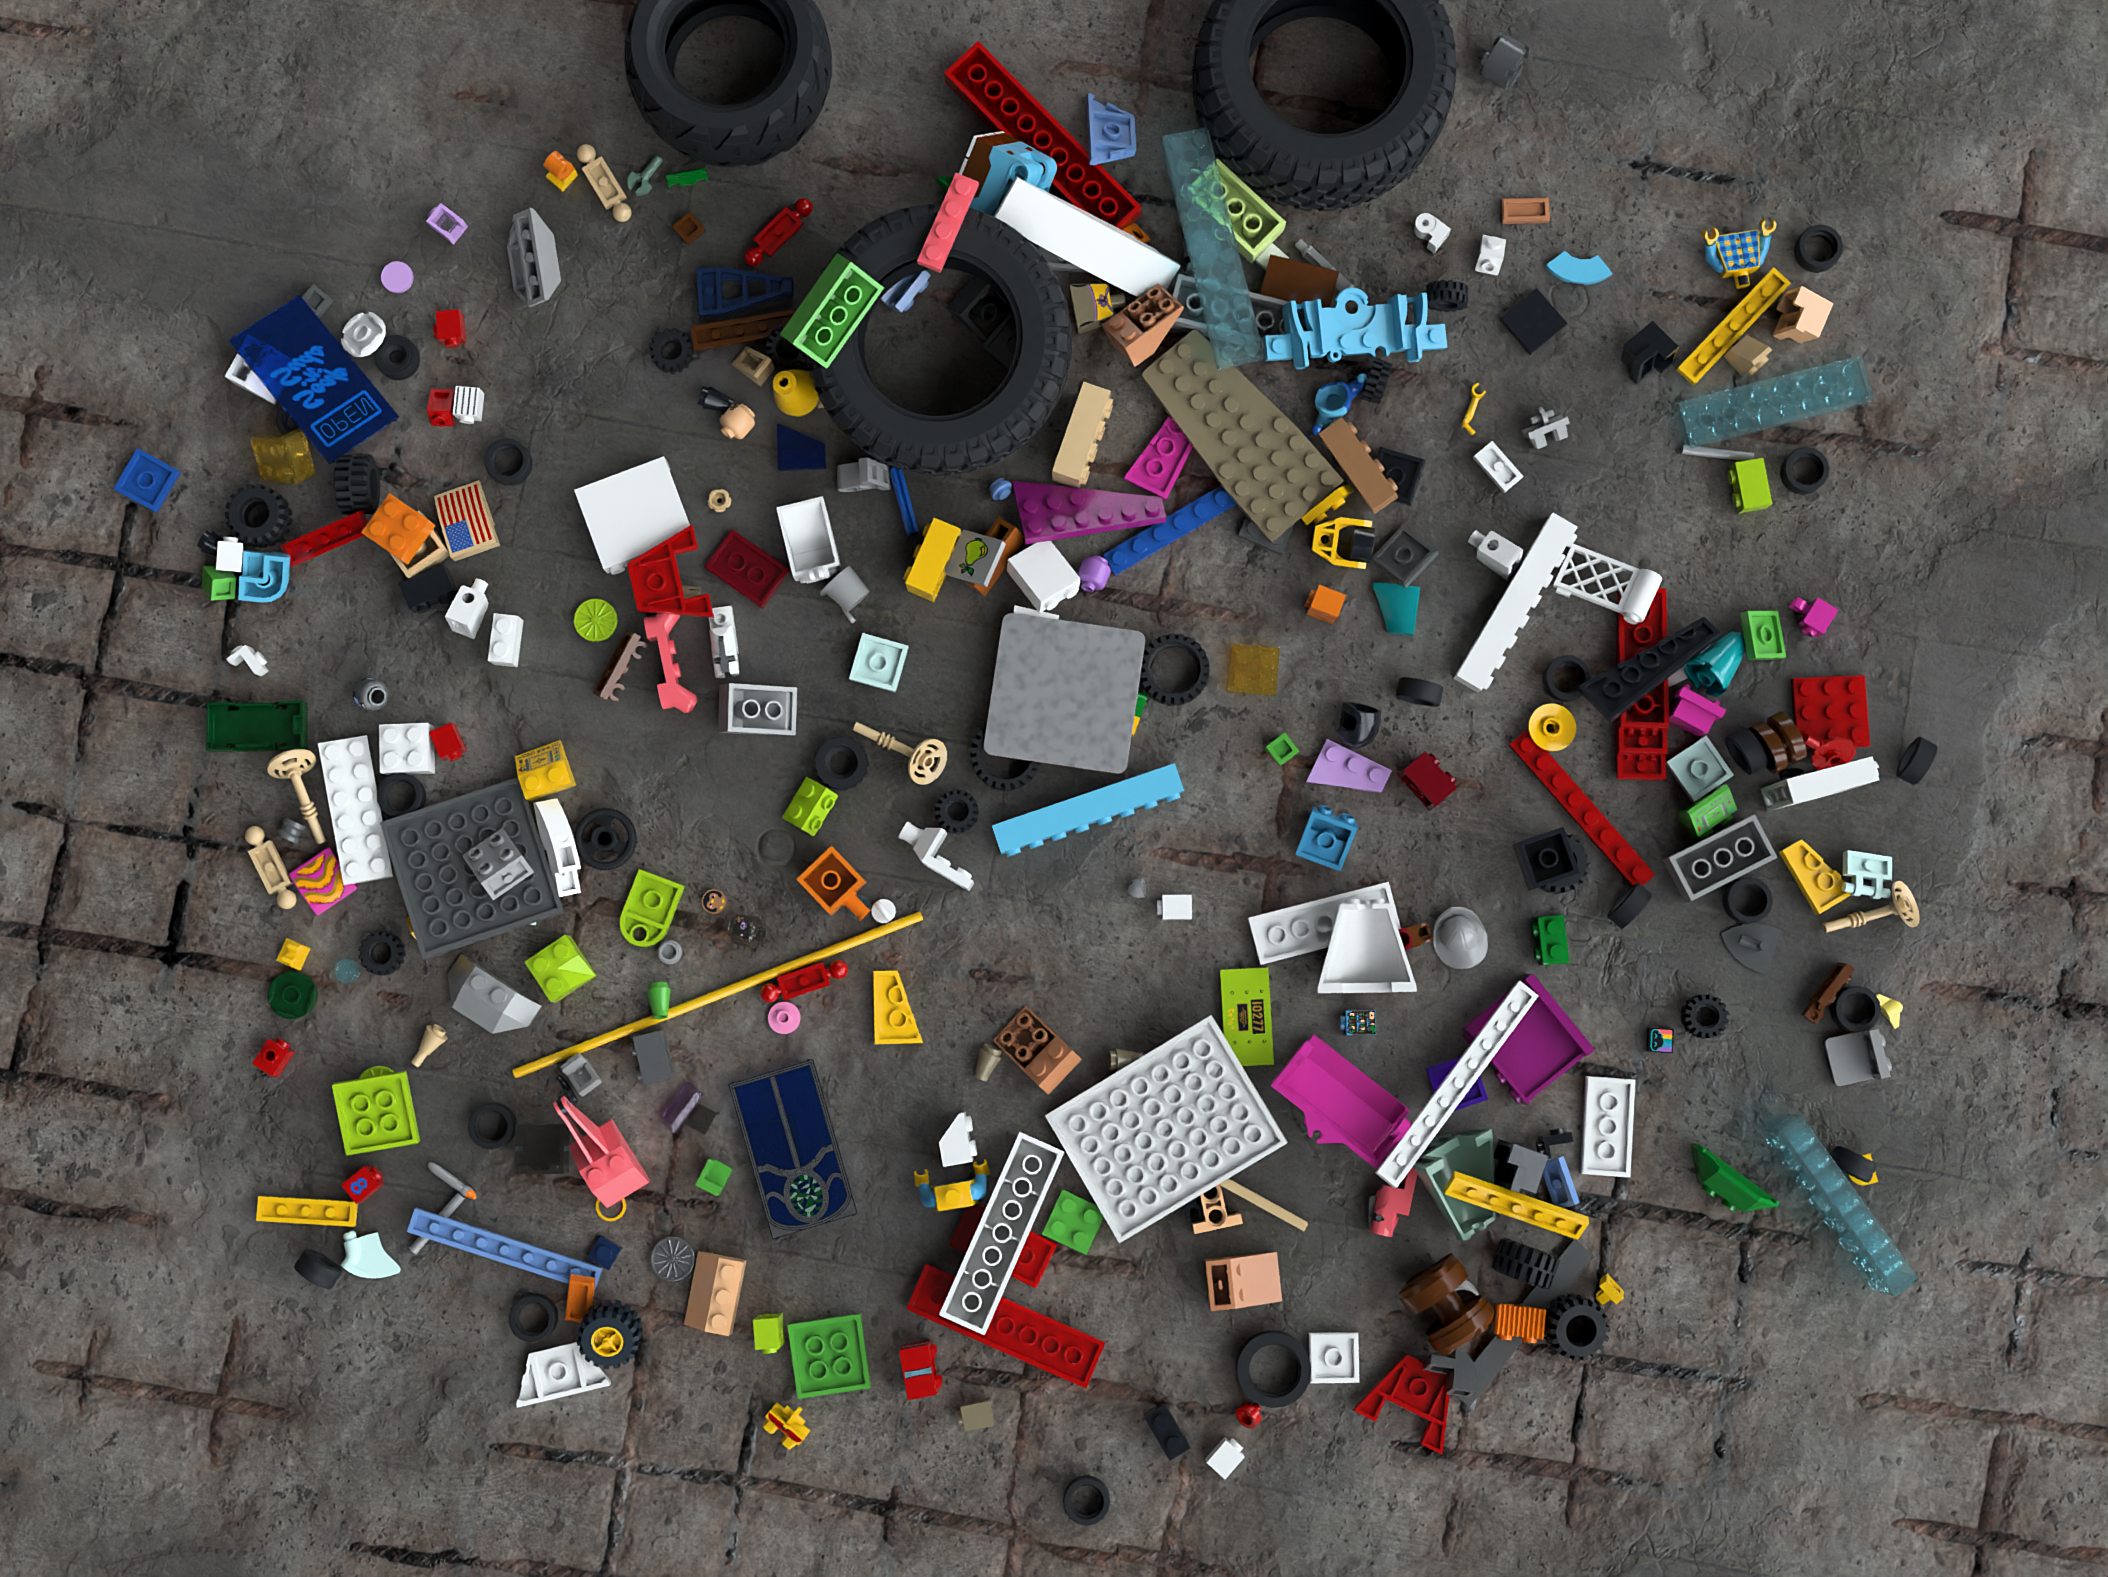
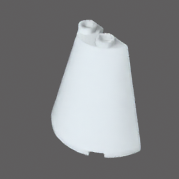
(1366, 952)

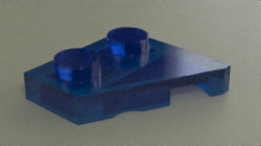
(799, 451)

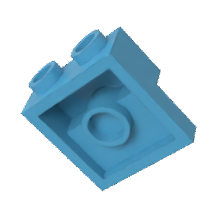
(1327, 837)

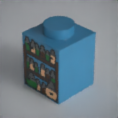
(1358, 1022)

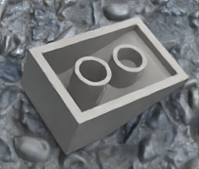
(757, 709)

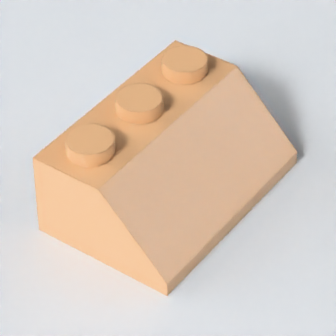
(715, 1293)

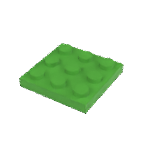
(829, 1356)

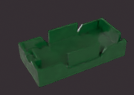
(256, 726)

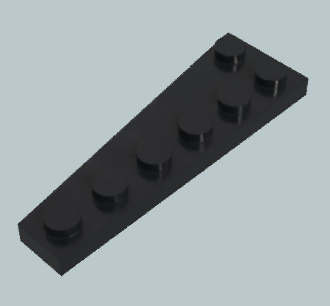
(1633, 679)

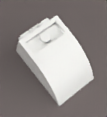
(809, 540)

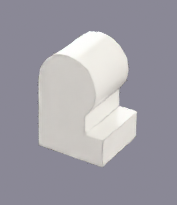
(1432, 230)

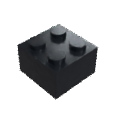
(1546, 858)

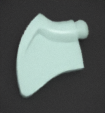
(367, 1257)

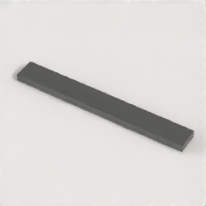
(1498, 1351)

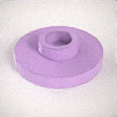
(397, 277)

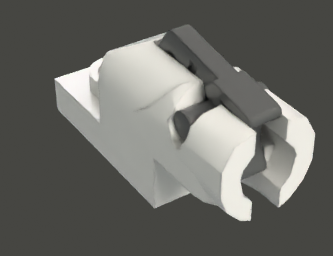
(724, 642)

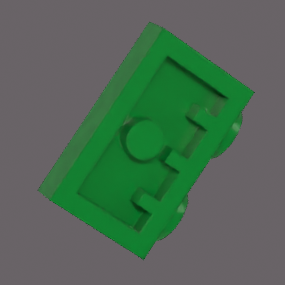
(1550, 940)

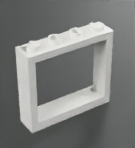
(1820, 783)

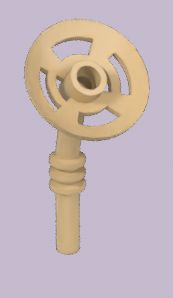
(918, 754)
(294, 772)
(1898, 906)

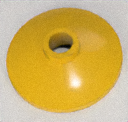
(1562, 723)

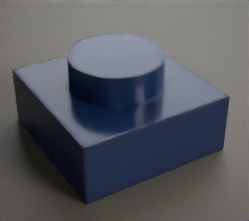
(605, 1252)

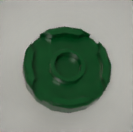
(292, 995)

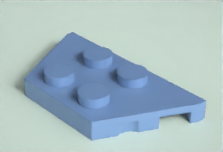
(1109, 132)

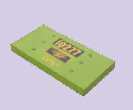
(1247, 1014)

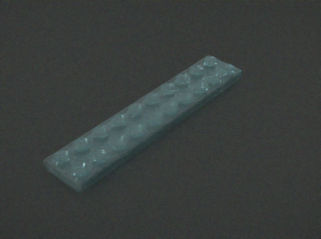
(1212, 248)

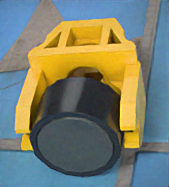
(1361, 542)

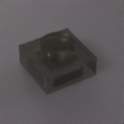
(701, 1118)

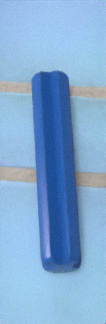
(904, 501)

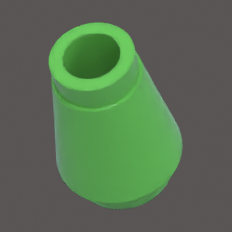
(659, 999)

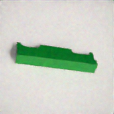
(687, 178)

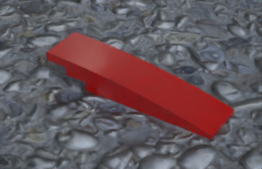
(1643, 728)

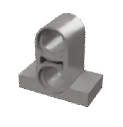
(863, 476)

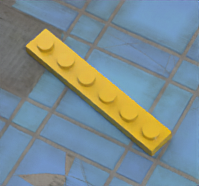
(1733, 326)
(1516, 1205)

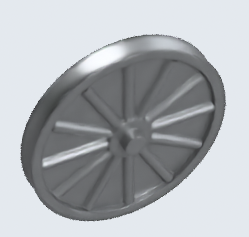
(672, 1258)

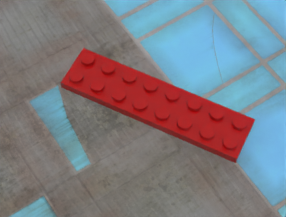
(1015, 1331)

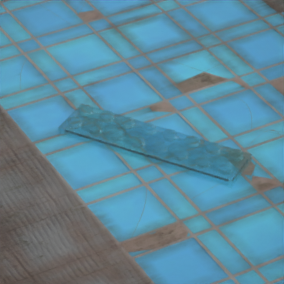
(1775, 402)

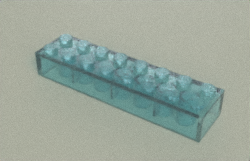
(1841, 1205)

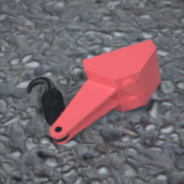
(600, 1154)

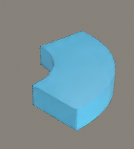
(1578, 270)

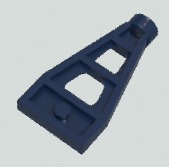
(711, 294)

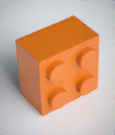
(398, 528)

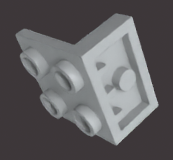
(497, 864)

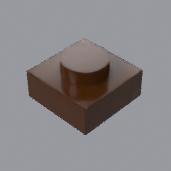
(689, 228)

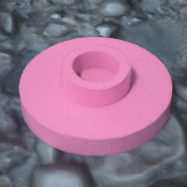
(784, 1017)

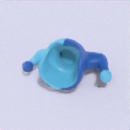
(1335, 400)

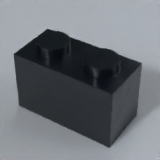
(428, 589)
(1166, 1430)

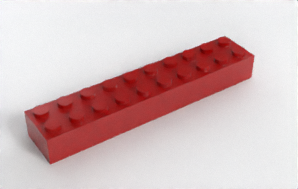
(1010, 108)

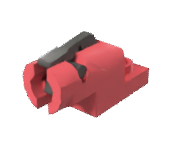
(1388, 1202)

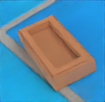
(1525, 210)

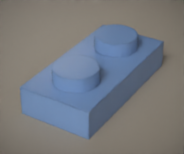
(1560, 1183)

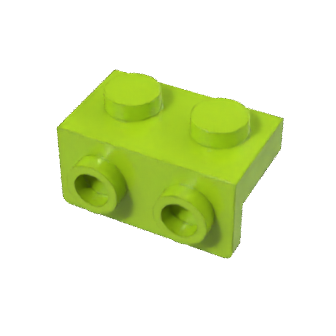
(810, 806)

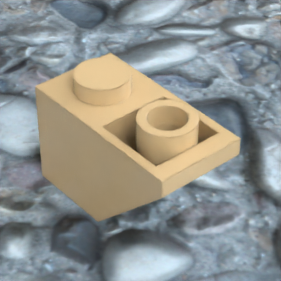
(1748, 355)

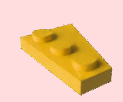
(1814, 877)
(891, 1011)

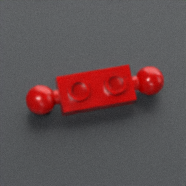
(778, 232)
(803, 981)

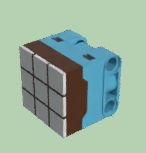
(995, 163)

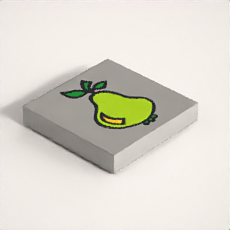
(975, 558)

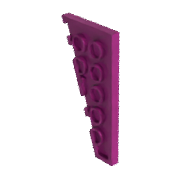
(1068, 512)

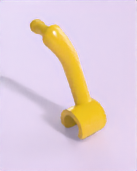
(1471, 409)

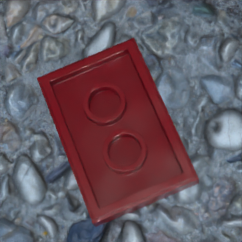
(747, 568)

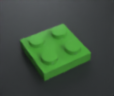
(1762, 635)
(1073, 1222)

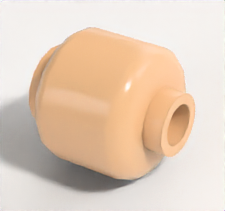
(737, 421)

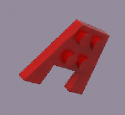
(658, 580)
(1416, 1391)

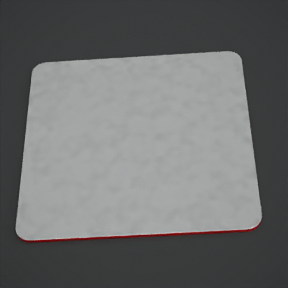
(1064, 693)

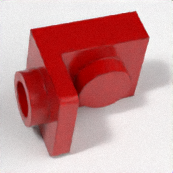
(441, 407)

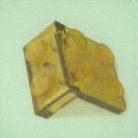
(283, 458)

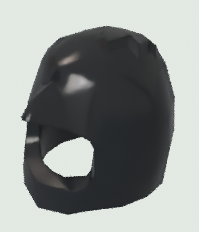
(1358, 724)

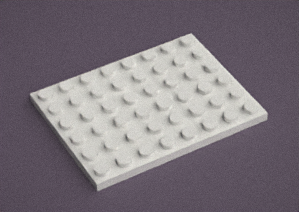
(1166, 1129)

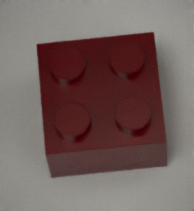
(1428, 780)

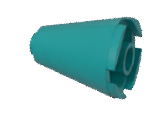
(1717, 664)

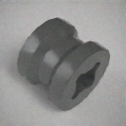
(290, 830)

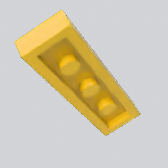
(306, 1211)

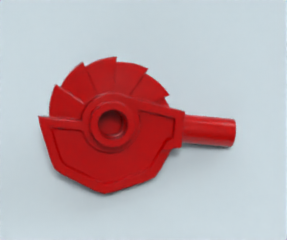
(1829, 752)

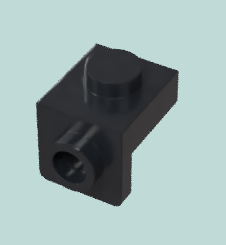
(1556, 1137)

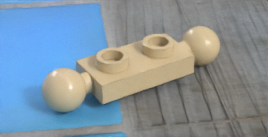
(604, 183)
(270, 867)

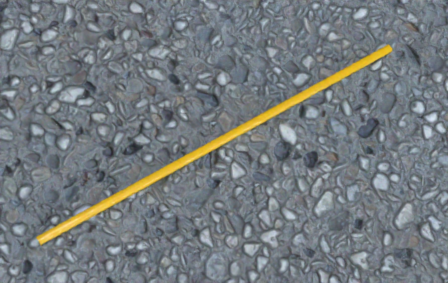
(718, 994)

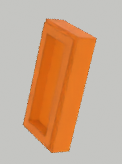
(579, 1297)

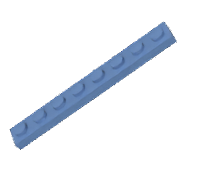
(499, 1247)

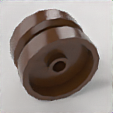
(1780, 741)

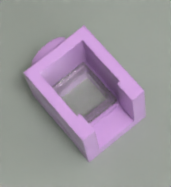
(446, 223)

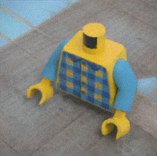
(1738, 252)
(953, 1194)

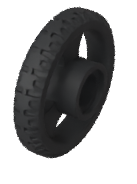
(605, 817)

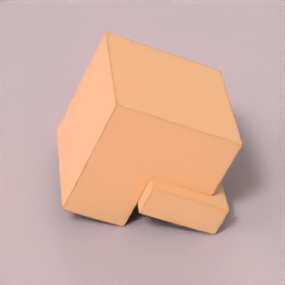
(1802, 315)

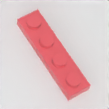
(948, 222)

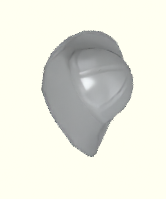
(1460, 938)

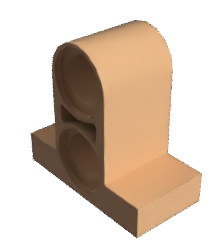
(1210, 1204)

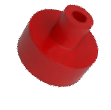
(1249, 1415)

